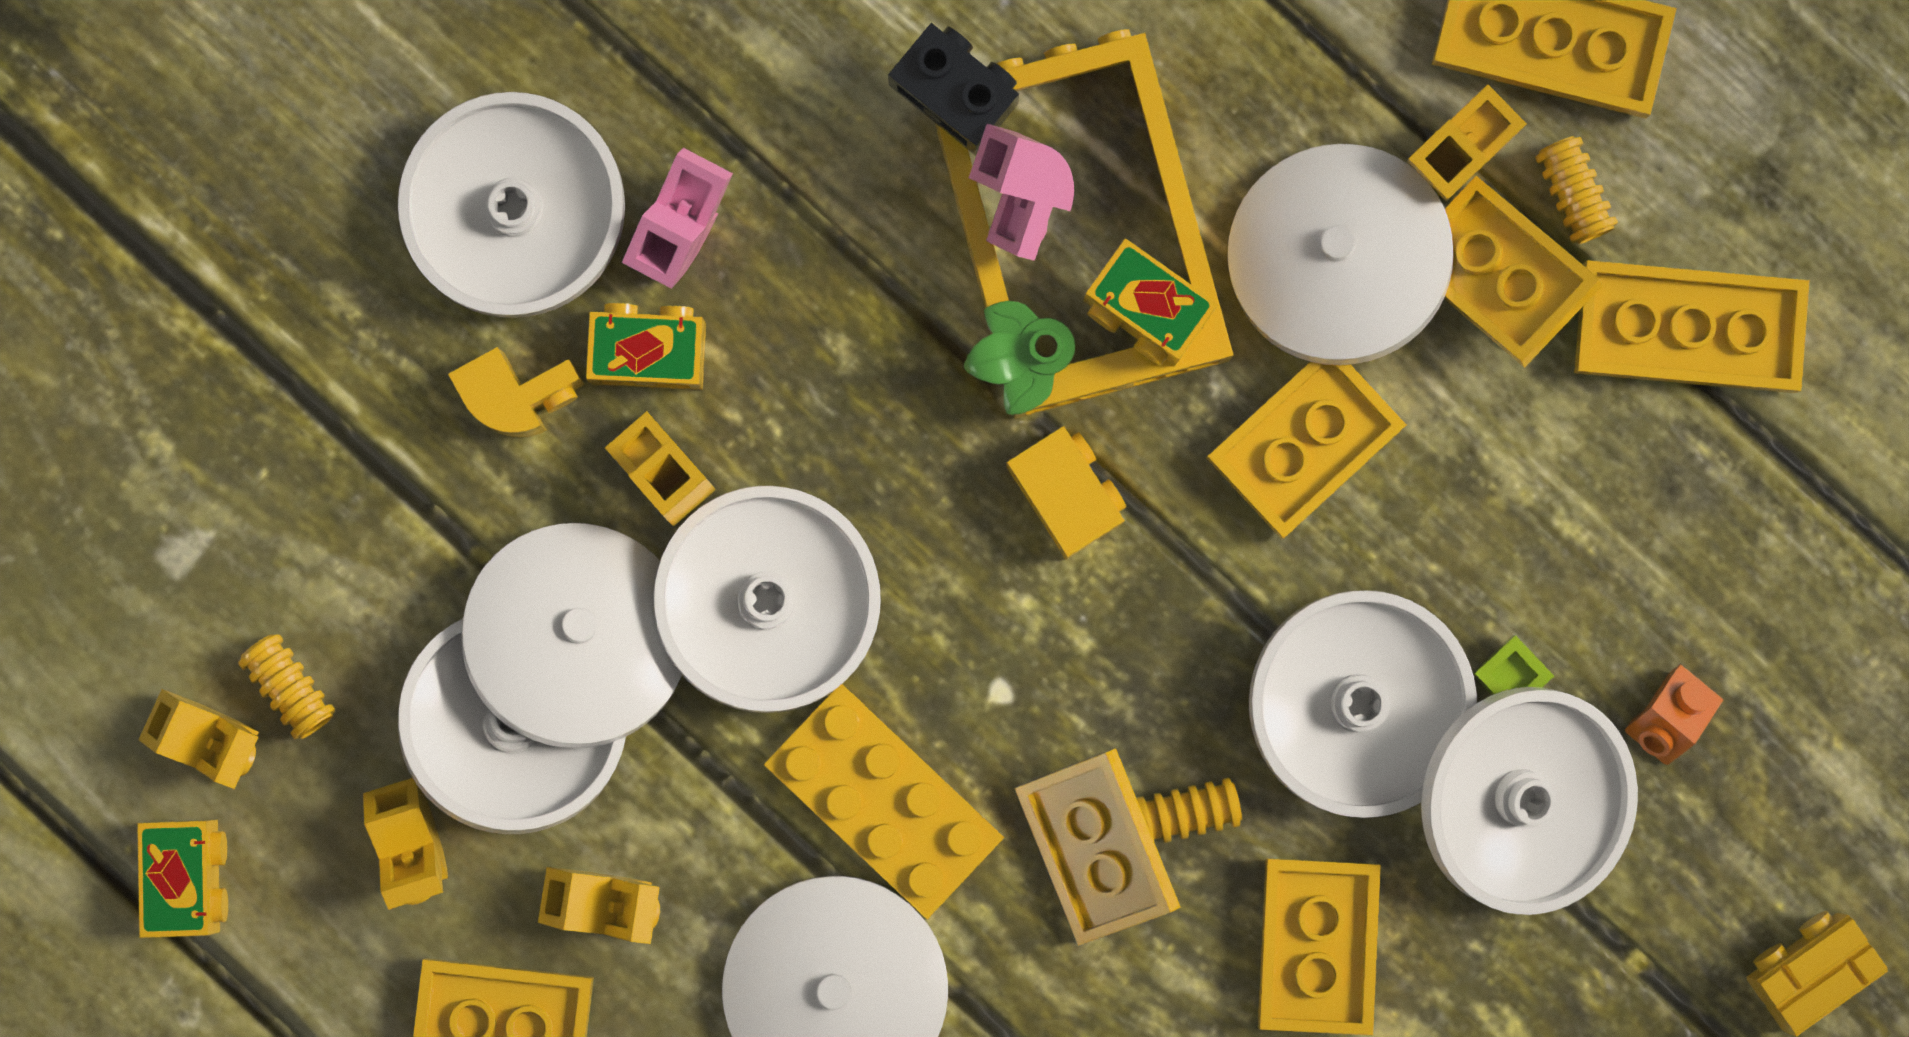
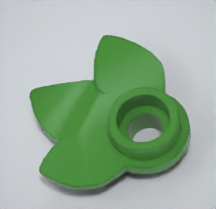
(1012, 357)

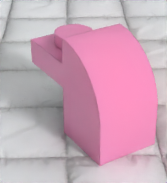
(1031, 184)
(678, 220)

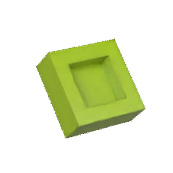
(1512, 668)

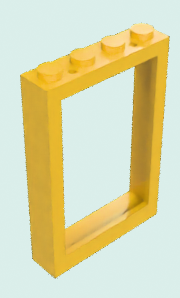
(1125, 367)

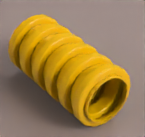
(1576, 190)
(286, 686)
(1192, 810)

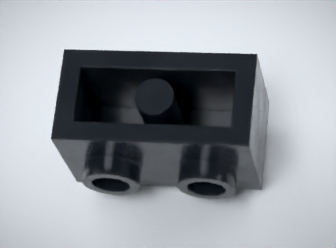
(954, 86)

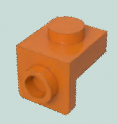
(1674, 716)

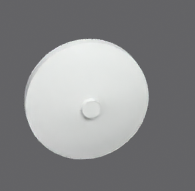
(511, 204)
(1340, 254)
(766, 599)
(568, 636)
(1358, 701)
(478, 764)
(1529, 800)
(835, 964)

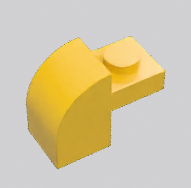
(1466, 142)
(503, 403)
(660, 469)
(200, 738)
(405, 843)
(599, 904)

